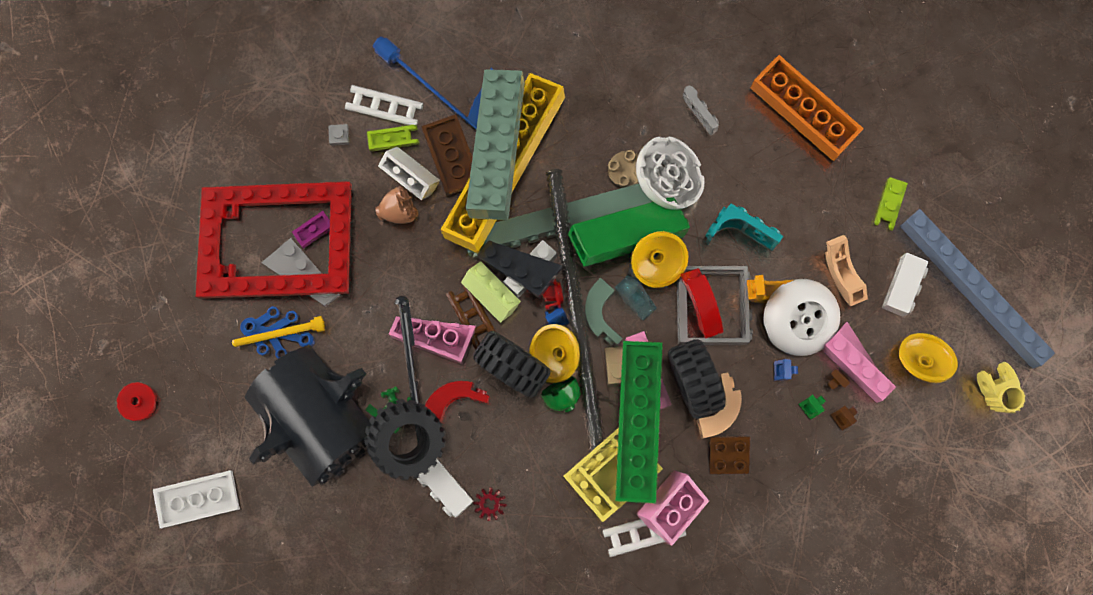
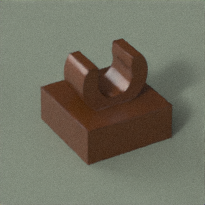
(839, 378)
(845, 417)

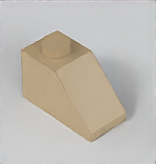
(613, 362)

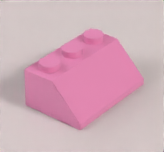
(675, 507)

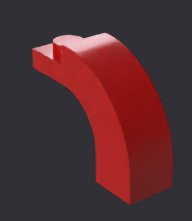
(704, 302)
(452, 391)

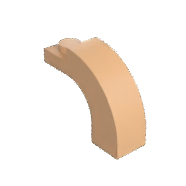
(843, 272)
(721, 421)

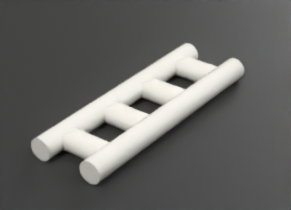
(377, 96)
(637, 543)

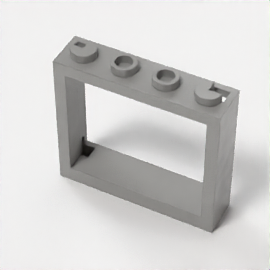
(745, 312)

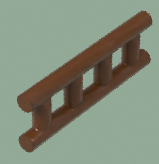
(464, 316)

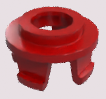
(553, 294)

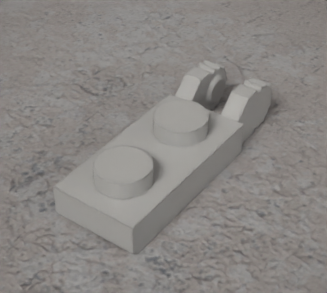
(700, 110)

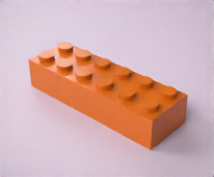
(806, 107)

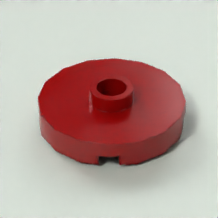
(146, 401)

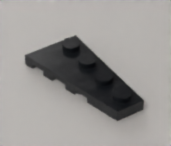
(522, 268)

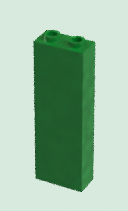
(621, 231)

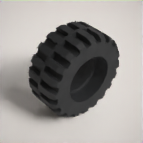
(511, 364)
(697, 378)
(418, 459)

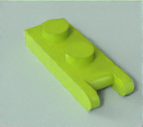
(391, 138)
(891, 202)

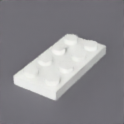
(196, 499)

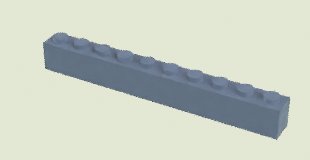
(977, 289)

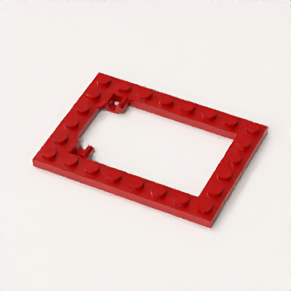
(214, 204)

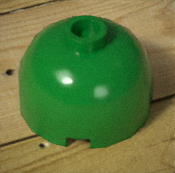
(562, 395)

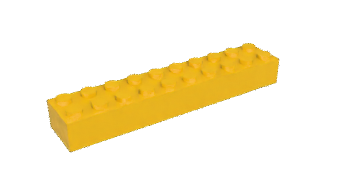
(539, 107)

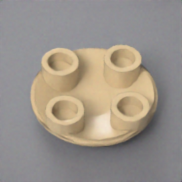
(623, 168)

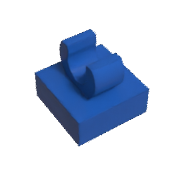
(557, 317)
(784, 370)

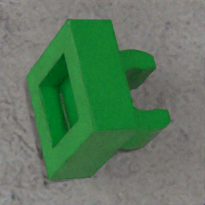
(813, 406)

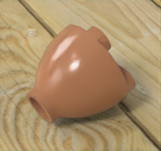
(397, 206)

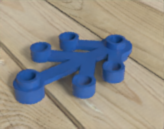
(257, 328)

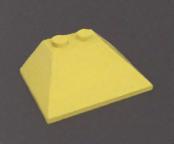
(596, 478)

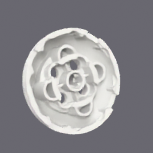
(679, 177)
(783, 308)

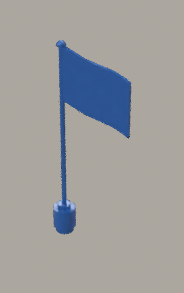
(390, 53)

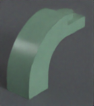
(595, 301)

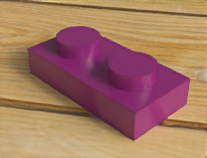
(312, 229)

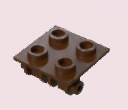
(729, 455)

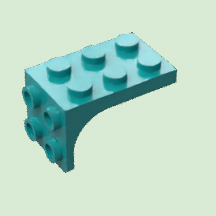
(753, 227)

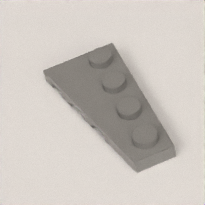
(292, 261)

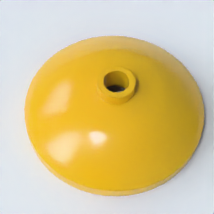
(664, 268)
(547, 348)
(928, 357)

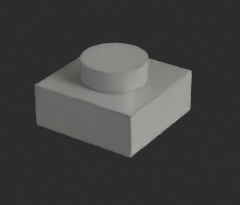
(338, 134)

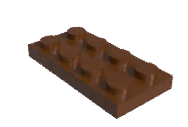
(449, 152)

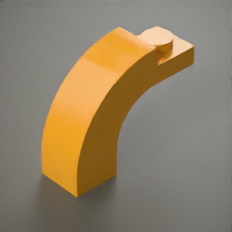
(761, 290)

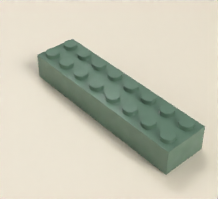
(495, 145)

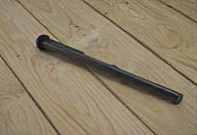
(408, 341)

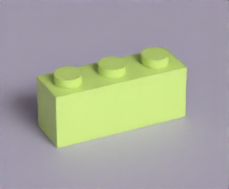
(490, 291)

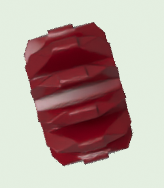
(488, 511)

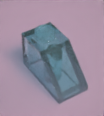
(635, 297)

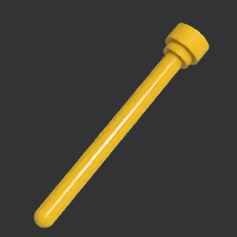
(316, 324)

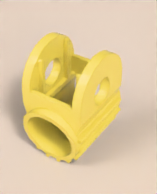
(995, 389)

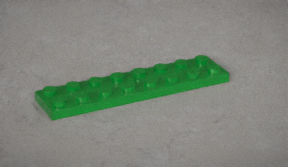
(639, 422)

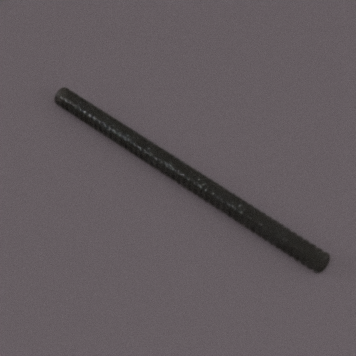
(575, 306)

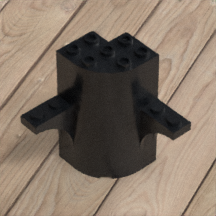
(309, 415)

